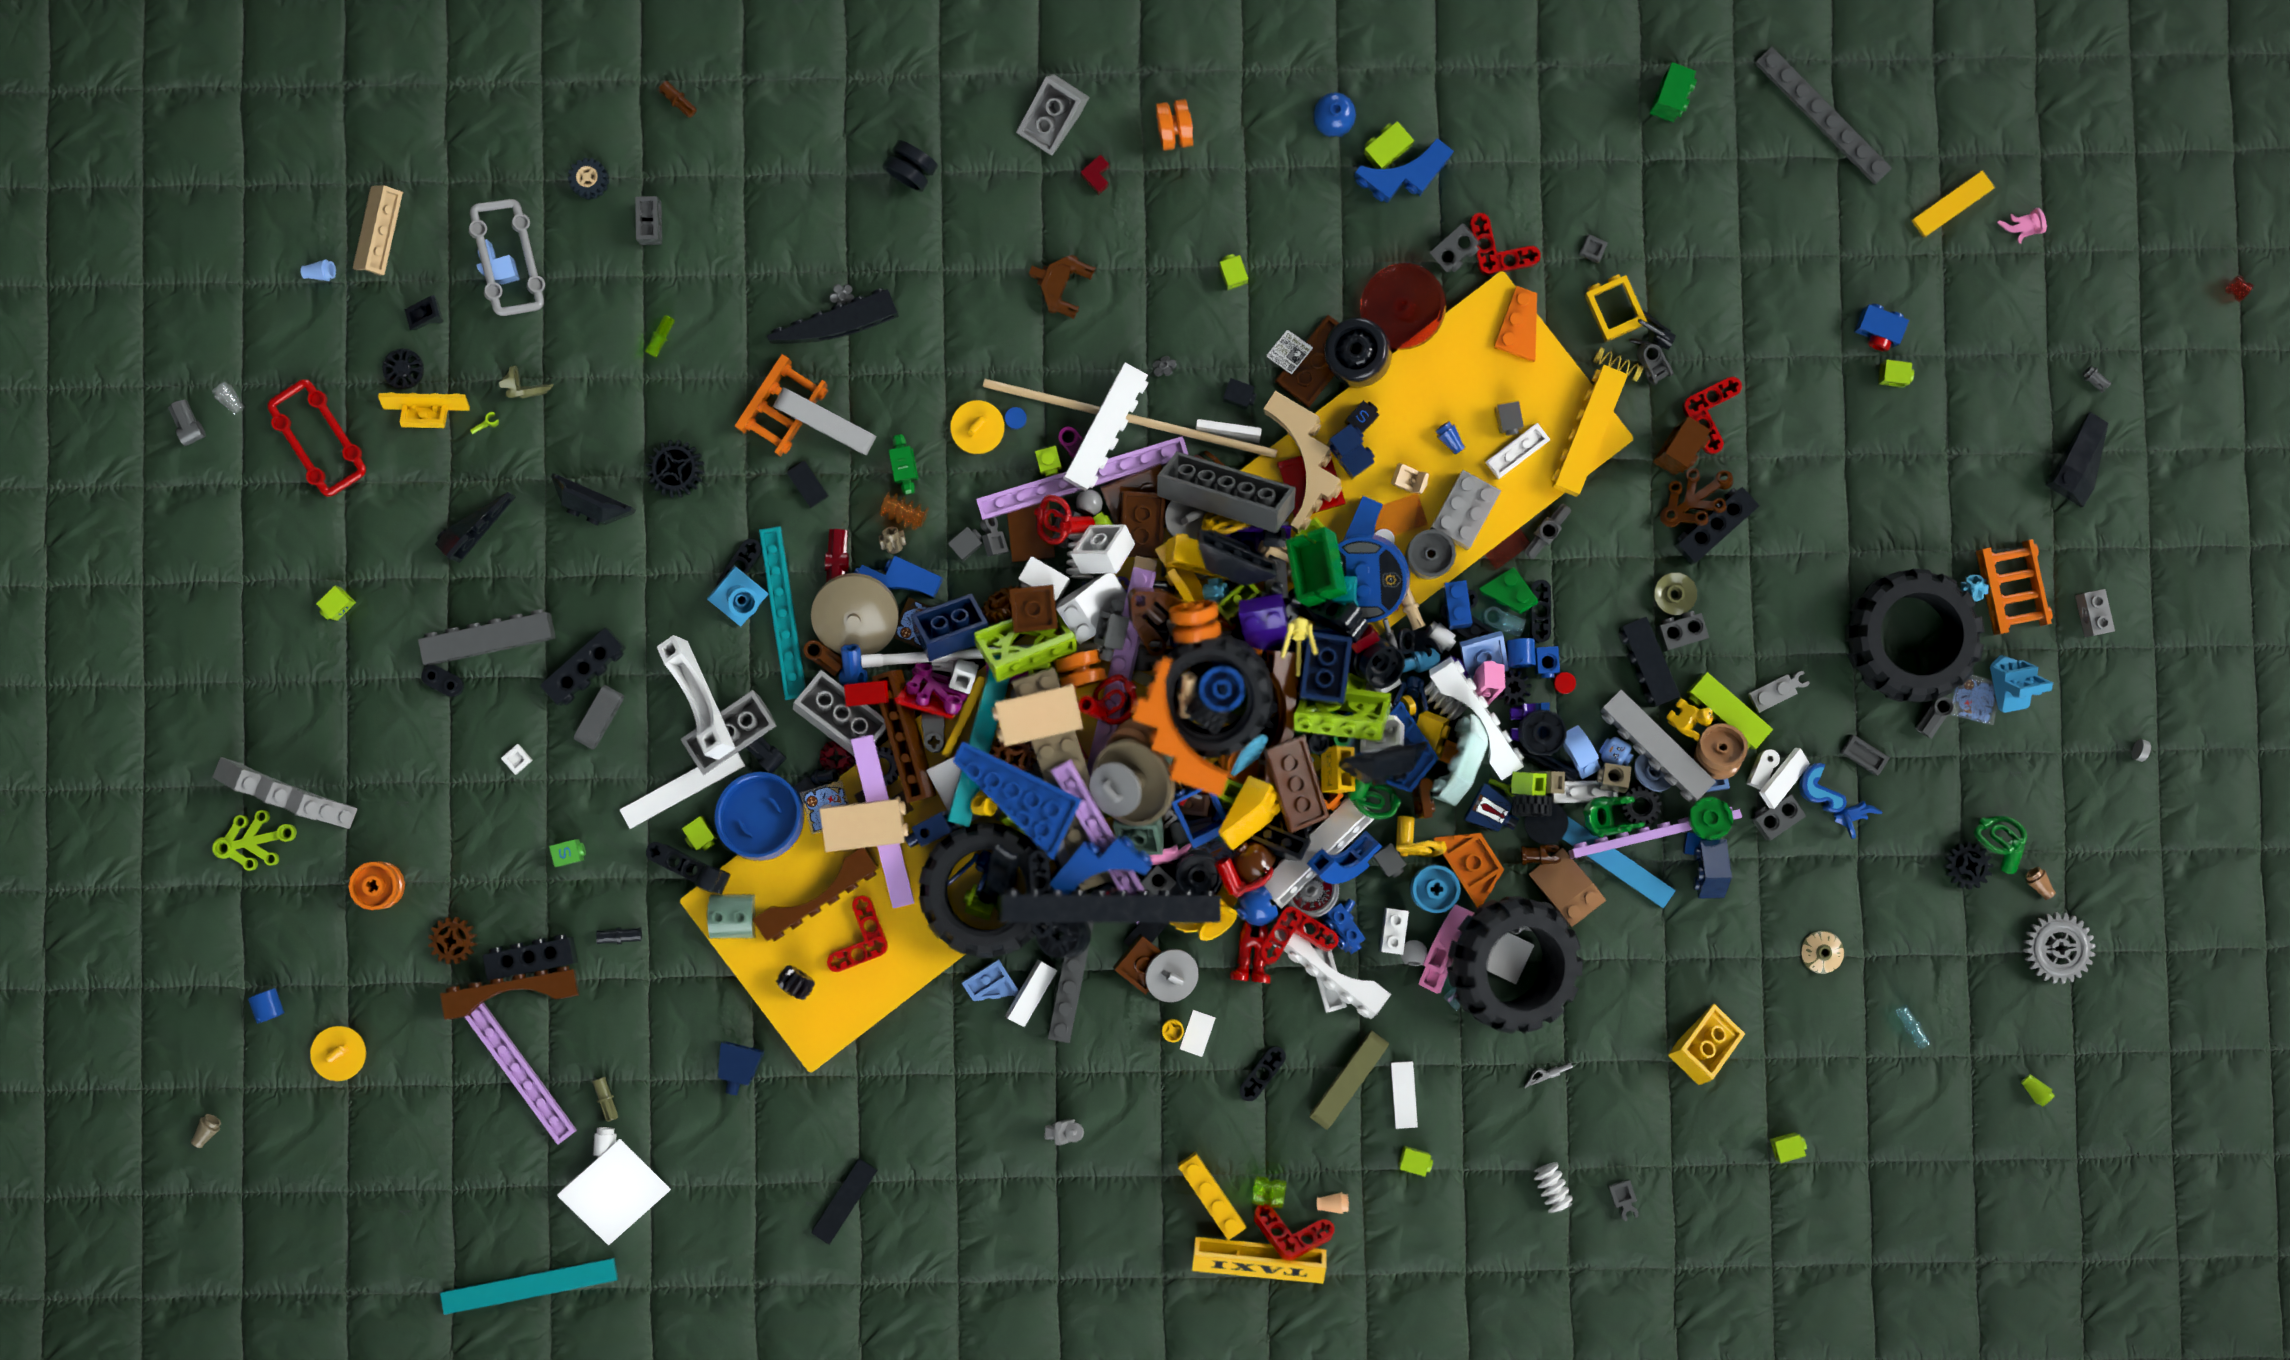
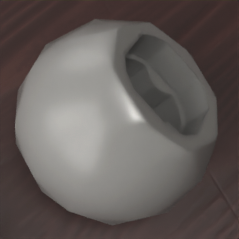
(1089, 502)
(1414, 953)

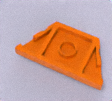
(1472, 864)

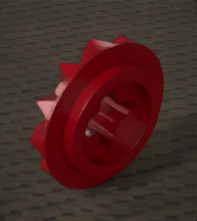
(828, 751)

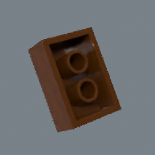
(1682, 445)

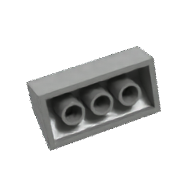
(745, 722)

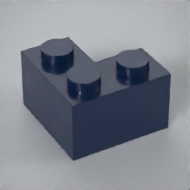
(1350, 452)
(1713, 870)

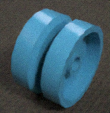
(1447, 892)

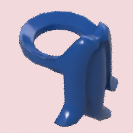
(1854, 813)

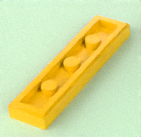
(1953, 204)
(967, 708)

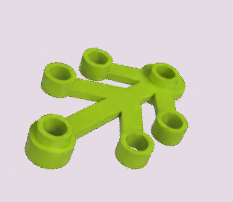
(250, 841)

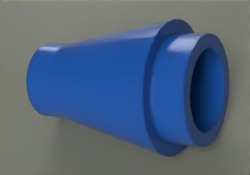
(1449, 436)

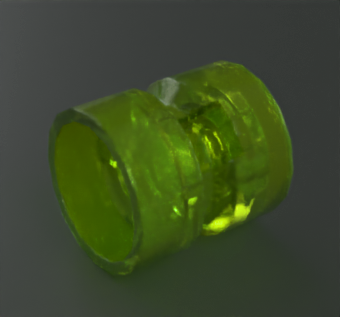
(1276, 1192)

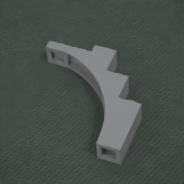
(283, 795)

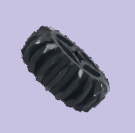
(666, 472)

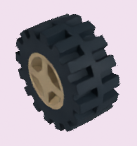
(587, 171)

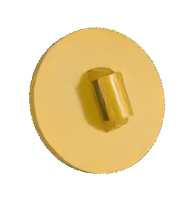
(977, 427)
(338, 1053)

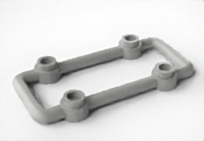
(520, 224)

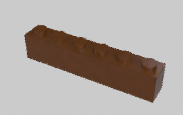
(905, 741)

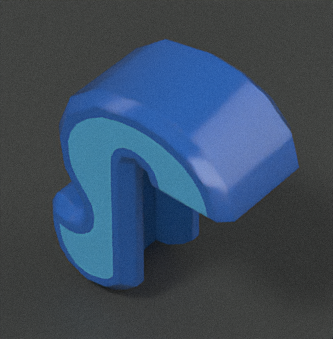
(1816, 793)

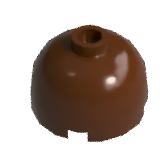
(1251, 859)

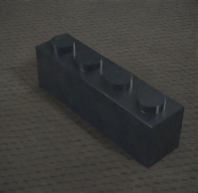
(1649, 662)

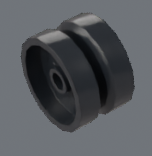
(910, 165)

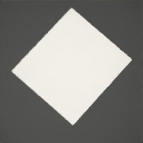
(614, 1192)

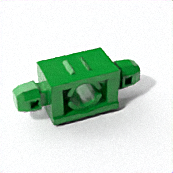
(903, 464)

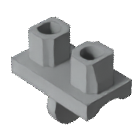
(1064, 1131)

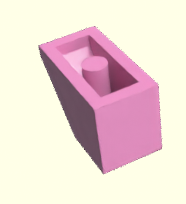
(1489, 680)

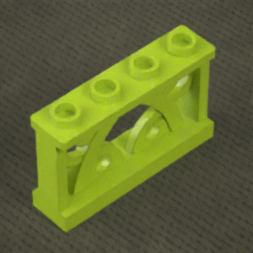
(1014, 663)
(1364, 704)

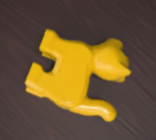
(1688, 718)

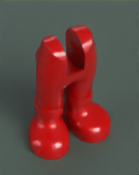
(1244, 949)

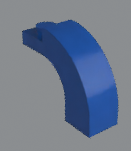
(1345, 865)

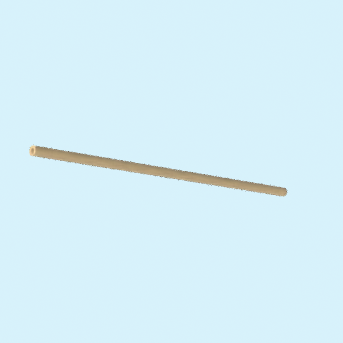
(1132, 418)

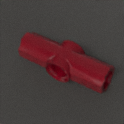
(837, 557)

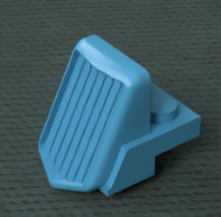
(2016, 682)

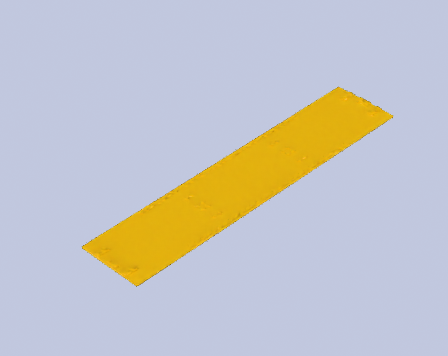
(1444, 380)

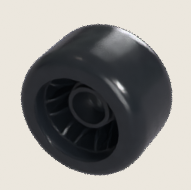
(1360, 368)

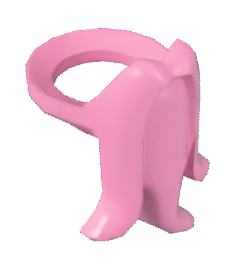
(2029, 224)
(1169, 855)

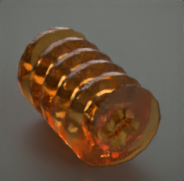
(903, 511)

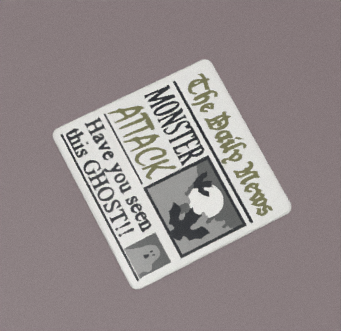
(1289, 351)

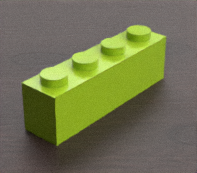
(1728, 709)

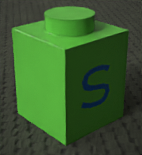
(567, 853)

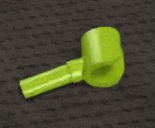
(484, 424)
(1505, 787)

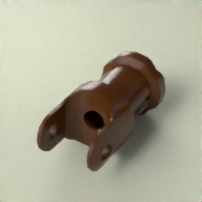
(1539, 855)

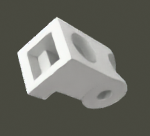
(1763, 768)

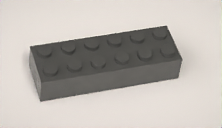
(1226, 491)

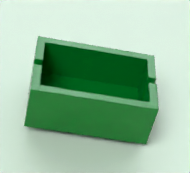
(1316, 567)

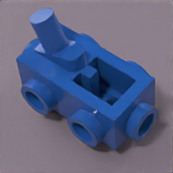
(1342, 924)

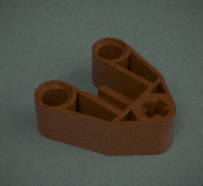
(1136, 610)

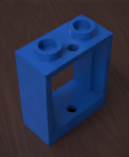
(1205, 834)

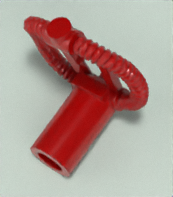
(1068, 525)
(1098, 708)
(1232, 881)

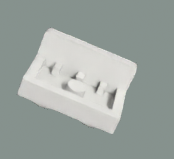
(1392, 737)

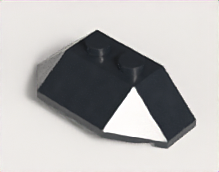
(589, 502)
(1234, 559)
(1384, 764)
(1280, 841)

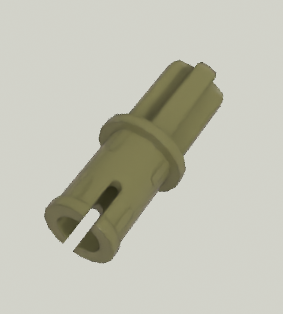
(605, 1099)

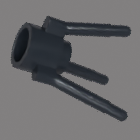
(1663, 337)

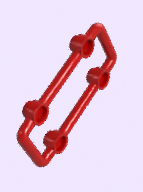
(350, 451)

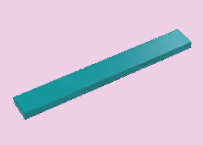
(782, 612)
(981, 738)
(529, 1286)

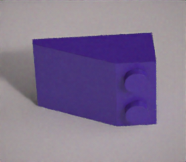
(1265, 623)

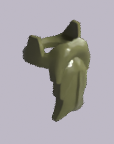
(512, 382)

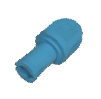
(1421, 662)

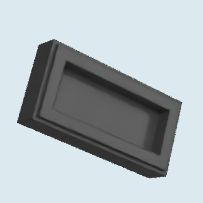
(1864, 755)

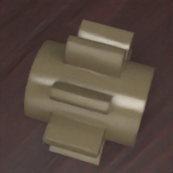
(892, 540)

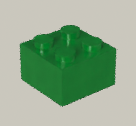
(1673, 92)

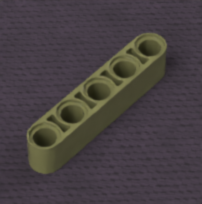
(1349, 1080)

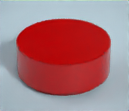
(1879, 343)
(1564, 683)

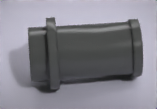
(2094, 377)

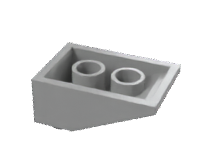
(1052, 113)
(1083, 606)

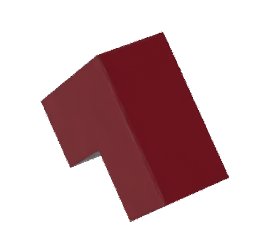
(1094, 172)
(1367, 639)

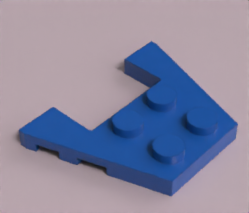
(1412, 736)

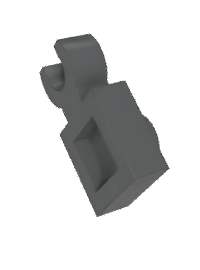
(993, 540)
(1622, 1196)

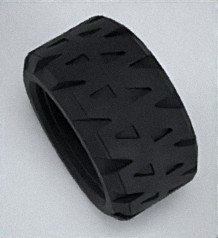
(1259, 686)

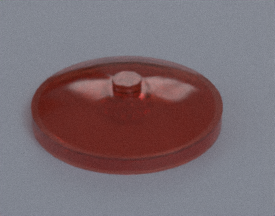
(1405, 304)

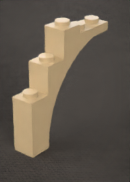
(1301, 426)

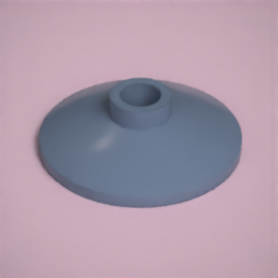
(1649, 776)

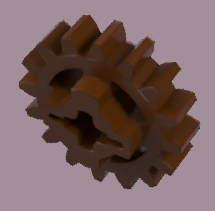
(998, 605)
(1018, 752)
(455, 932)

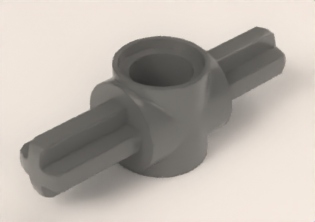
(1554, 523)

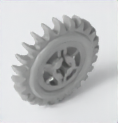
(2038, 948)

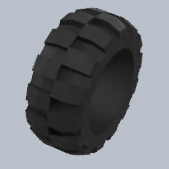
(1961, 625)
(1554, 982)

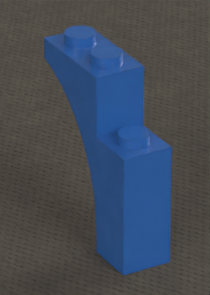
(1415, 175)
(1364, 517)
(905, 576)
(1089, 861)

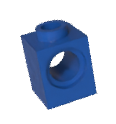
(1553, 654)

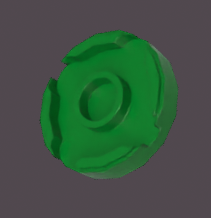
(1710, 818)

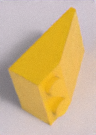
(1250, 812)
(1706, 1045)

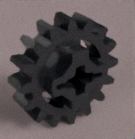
(1963, 859)

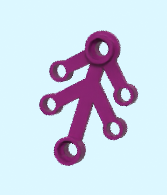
(924, 672)

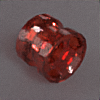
(2239, 288)

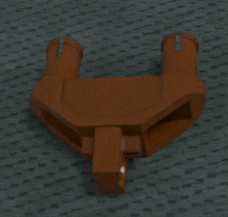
(1054, 280)

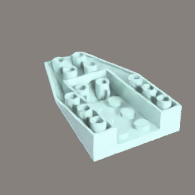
(1465, 765)

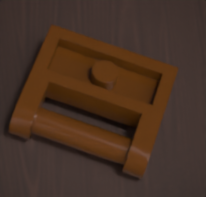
(1421, 799)

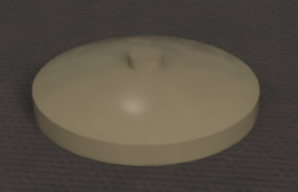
(855, 611)
(1152, 774)

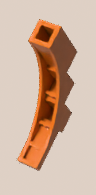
(1189, 766)

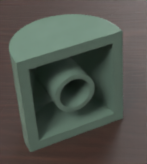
(1145, 838)
(731, 916)

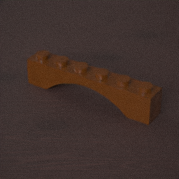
(1286, 686)
(777, 919)
(463, 1002)

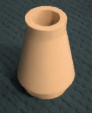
(1334, 1203)

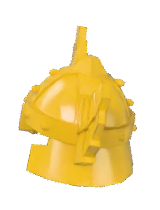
(1211, 930)

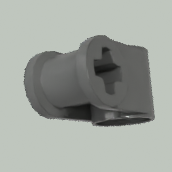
(1656, 366)
(933, 726)

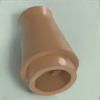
(2040, 882)

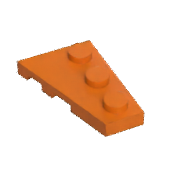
(1519, 325)

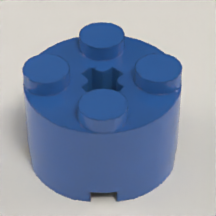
(1233, 686)

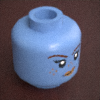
(1616, 751)

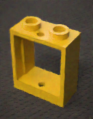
(1610, 334)

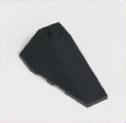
(2079, 465)
(464, 535)

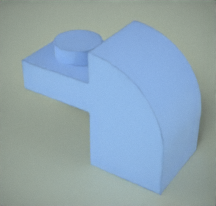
(503, 268)
(1581, 752)

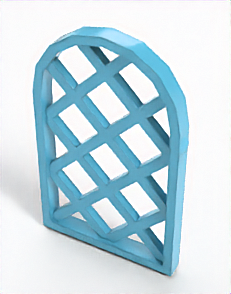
(1249, 754)

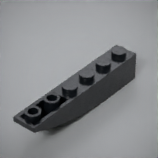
(841, 321)

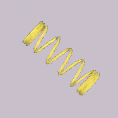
(1599, 355)

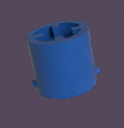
(1521, 653)
(266, 1006)

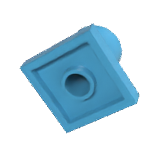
(733, 586)

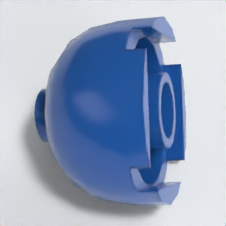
(1334, 114)
(1256, 907)

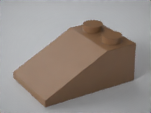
(1567, 888)

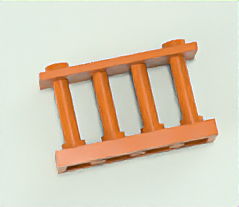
(760, 404)
(1997, 601)

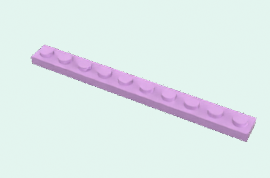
(1115, 469)
(1122, 663)

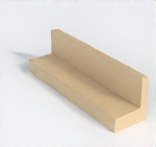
(377, 229)

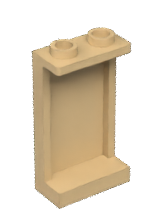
(1037, 715)
(863, 824)

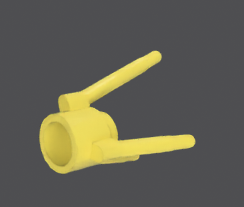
(1299, 630)

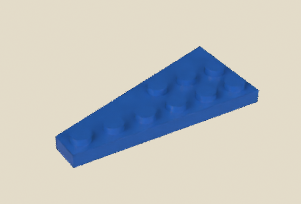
(1031, 803)

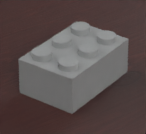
(1465, 509)

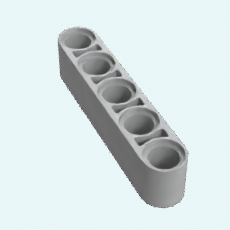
(824, 421)

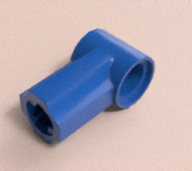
(852, 666)

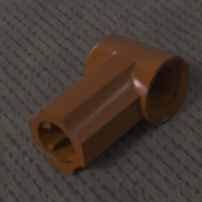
(826, 658)

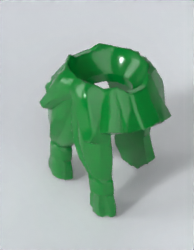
(1606, 823)

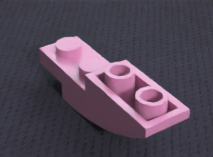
(1437, 958)

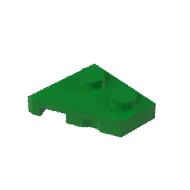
(1510, 591)

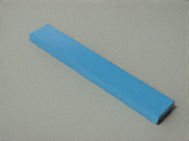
(1621, 866)

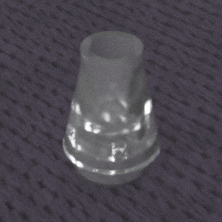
(227, 396)

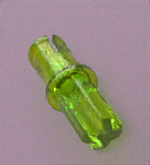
(659, 337)

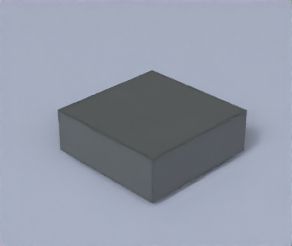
(1593, 248)

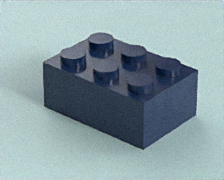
(948, 626)
(1325, 673)

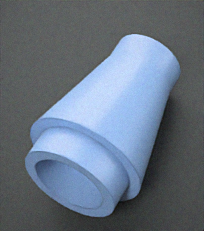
(320, 270)

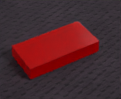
(866, 693)

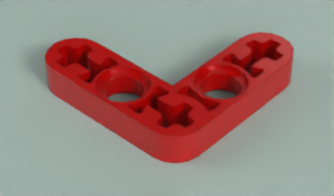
(1498, 257)
(1702, 412)
(1296, 927)
(869, 938)
(1292, 1241)

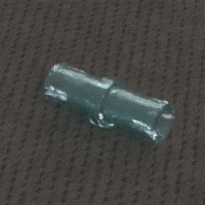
(1912, 1026)

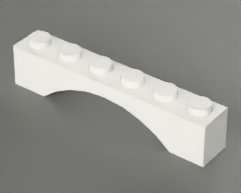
(1452, 682)
(710, 726)
(1364, 995)

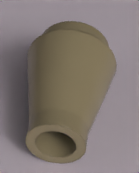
(206, 1129)

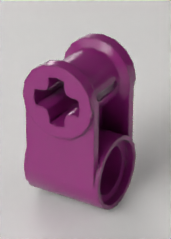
(1072, 447)

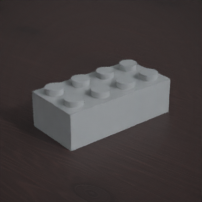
(826, 709)

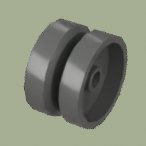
(1443, 557)

